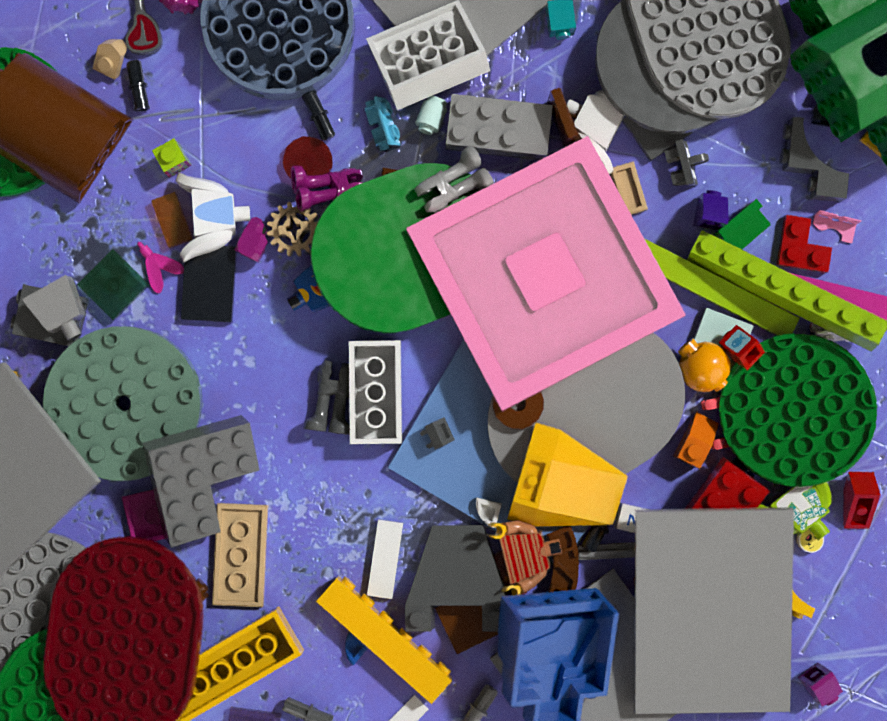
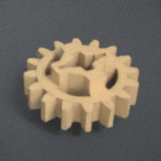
(282, 231)

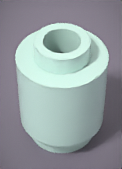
(431, 115)

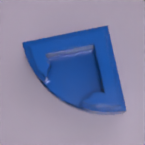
(354, 648)

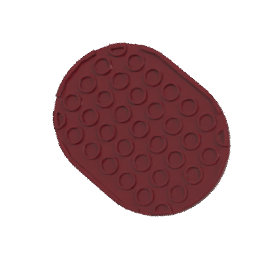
(123, 634)

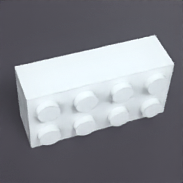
(375, 392)

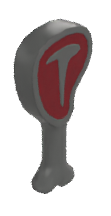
(145, 34)

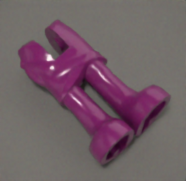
(337, 182)

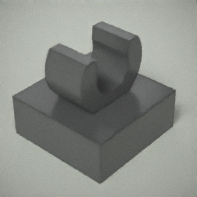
(439, 433)

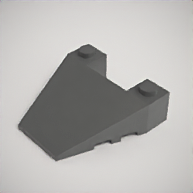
(452, 572)

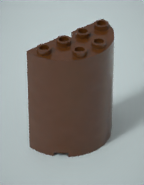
(55, 126)

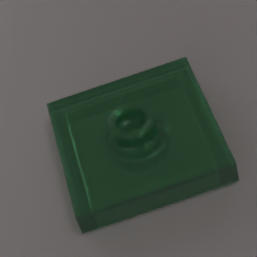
(113, 284)

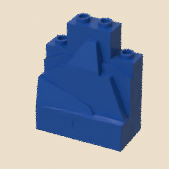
(555, 651)

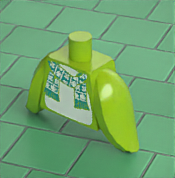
(809, 508)

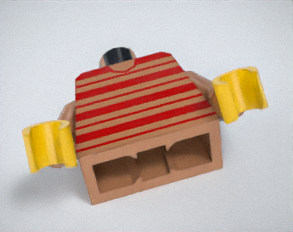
(524, 554)

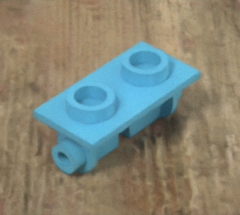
(380, 112)

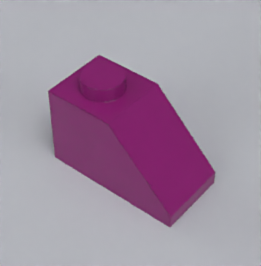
(821, 684)

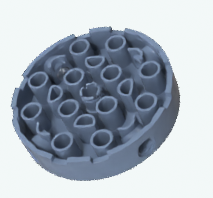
(282, 58)

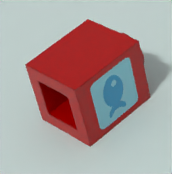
(741, 347)

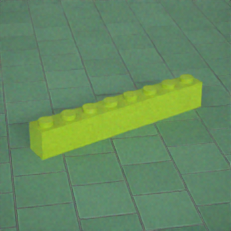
(788, 291)

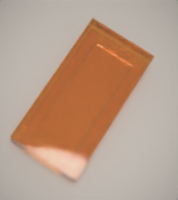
(172, 220)

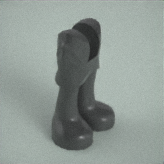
(325, 389)

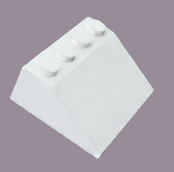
(428, 54)

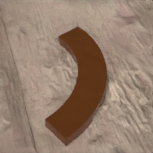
(566, 564)

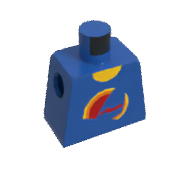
(307, 293)

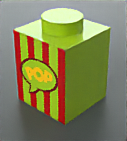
(171, 157)

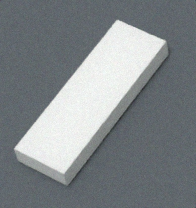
(385, 559)

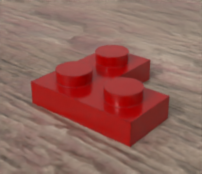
(796, 251)

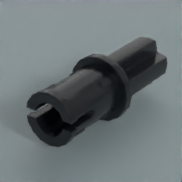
(137, 86)
(318, 115)
(595, 536)

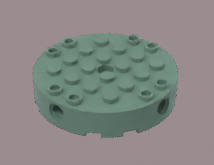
(115, 363)

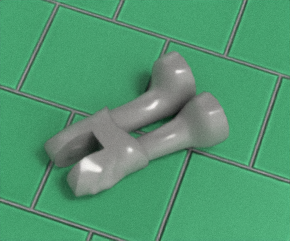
(468, 162)

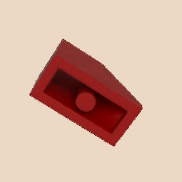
(860, 500)

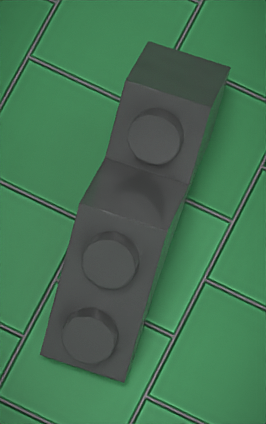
(798, 157)

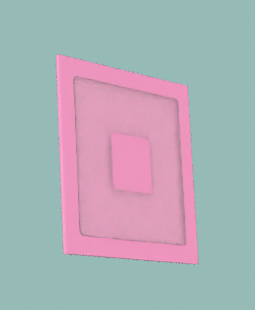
(545, 273)

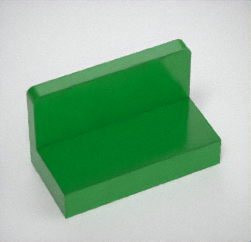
(744, 226)

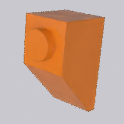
(697, 441)

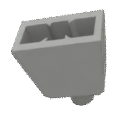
(58, 307)

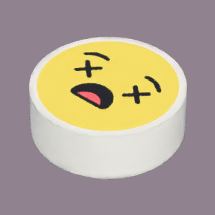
(808, 542)

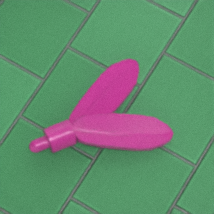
(154, 263)

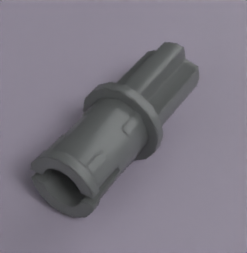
(304, 711)

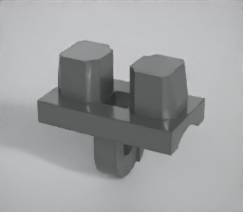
(681, 153)

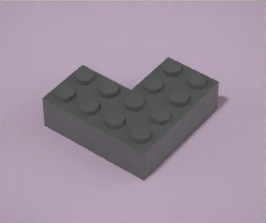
(187, 466)

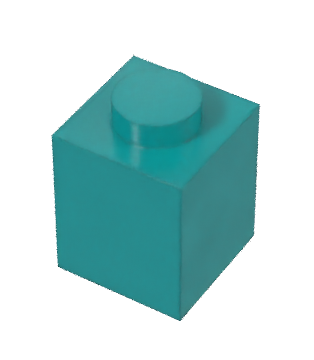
(560, 18)

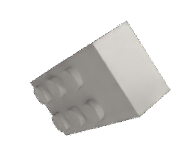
(499, 127)

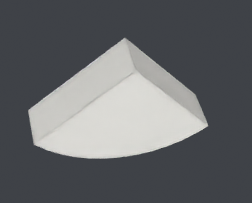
(488, 510)

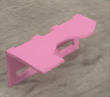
(845, 229)

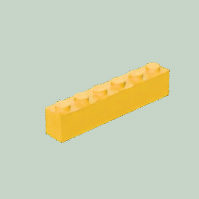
(385, 639)

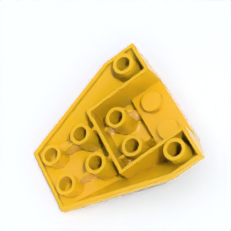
(565, 483)

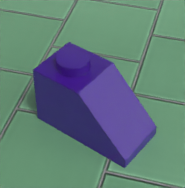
(711, 210)

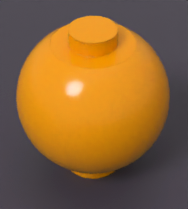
(704, 366)

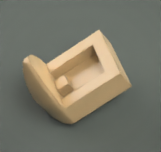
(110, 57)

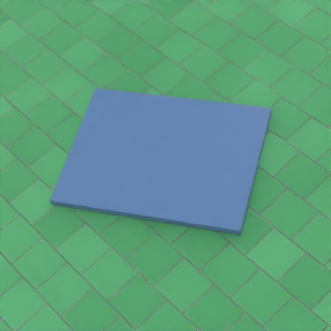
(467, 464)

